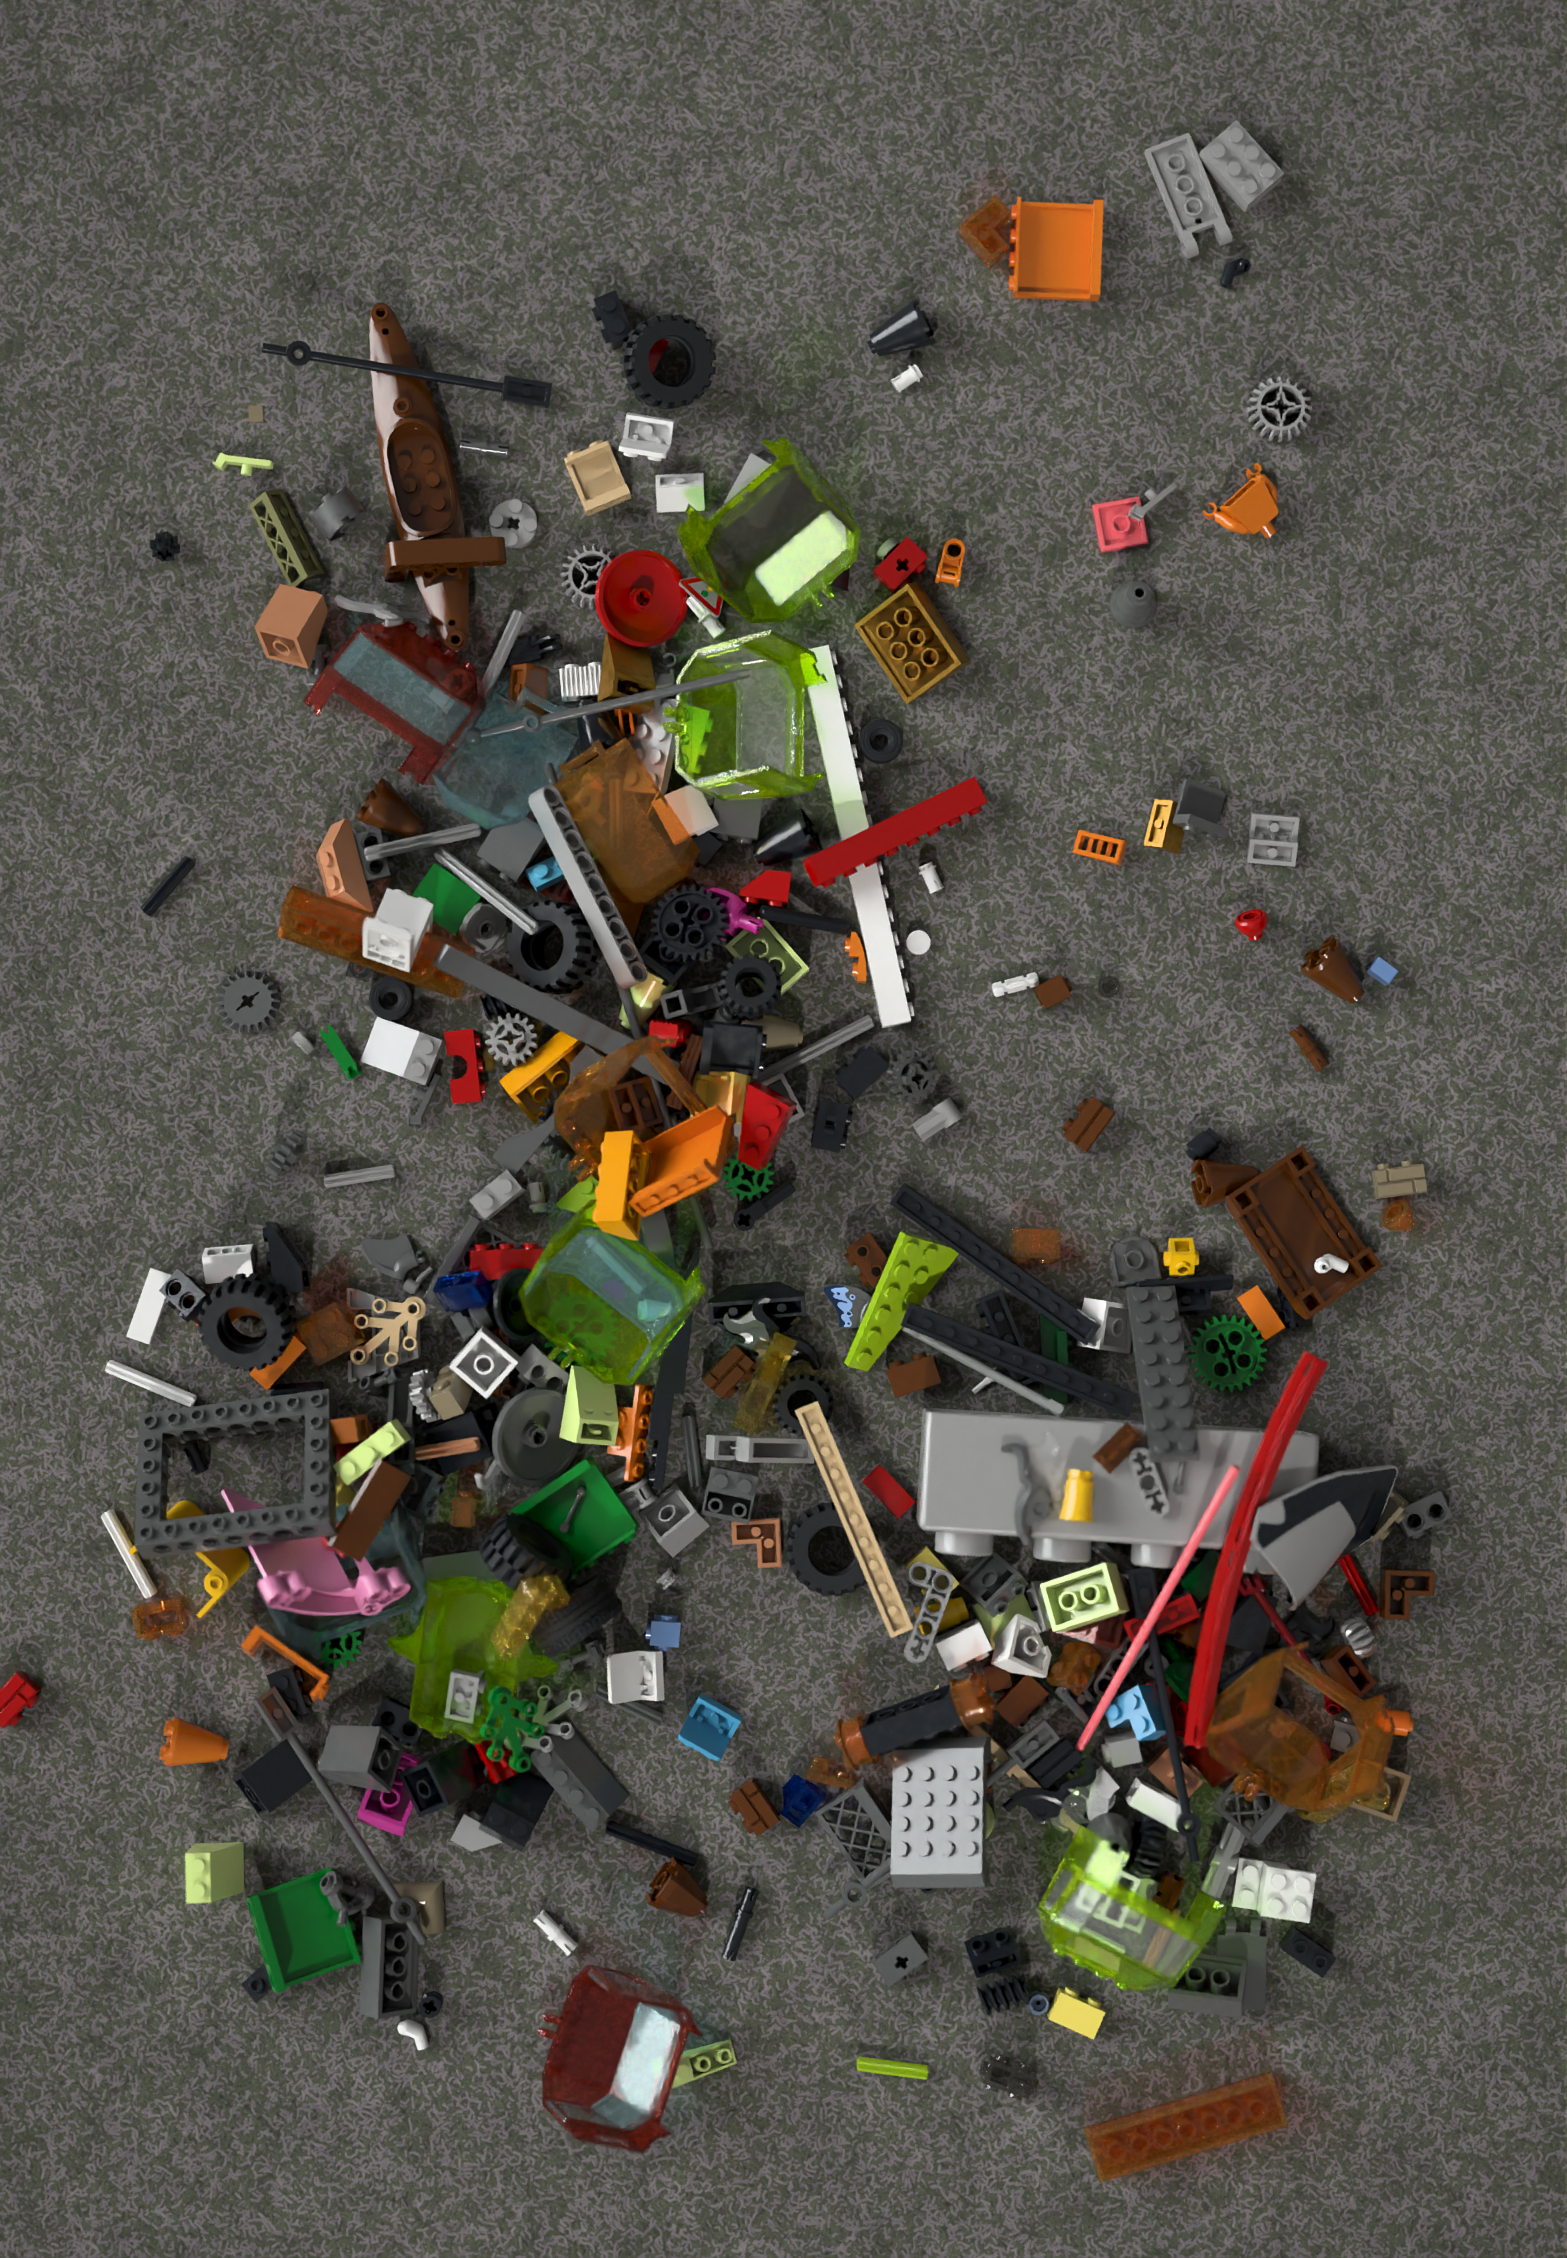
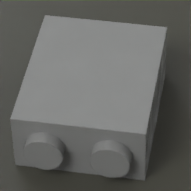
(497, 1195)

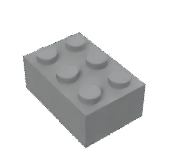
(1240, 166)

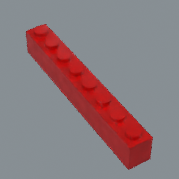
(894, 832)

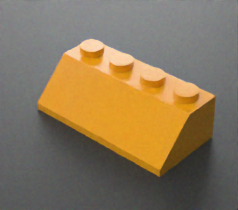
(542, 1073)
(621, 1175)

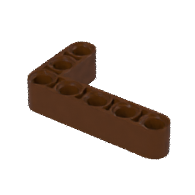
(441, 553)

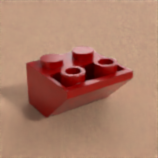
(768, 888)

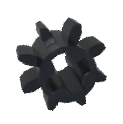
(164, 546)

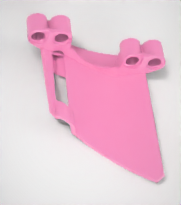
(311, 1579)

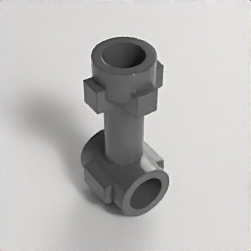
(320, 654)
(374, 1386)
(594, 1651)

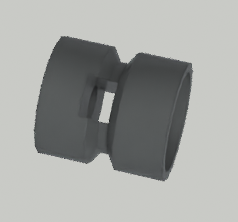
(471, 1321)

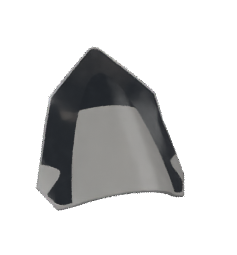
(1321, 1524)

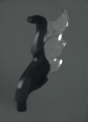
(1065, 1804)

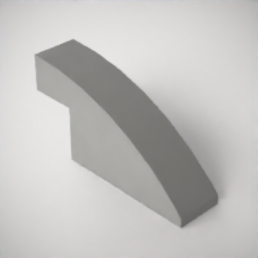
(758, 1449)

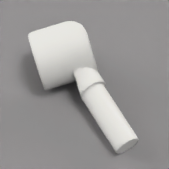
(980, 1386)

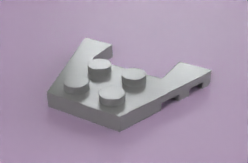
(363, 1300)

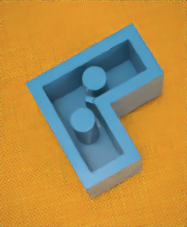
(1141, 1710)

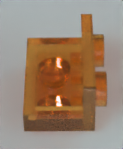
(1074, 1666)

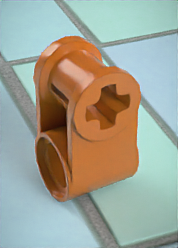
(951, 567)

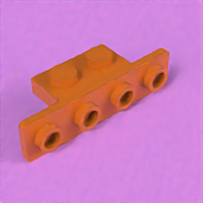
(633, 1432)

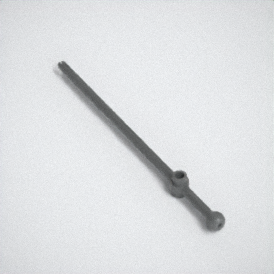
(475, 736)

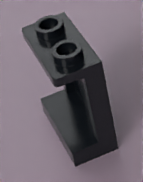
(732, 1048)

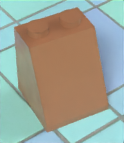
(292, 625)

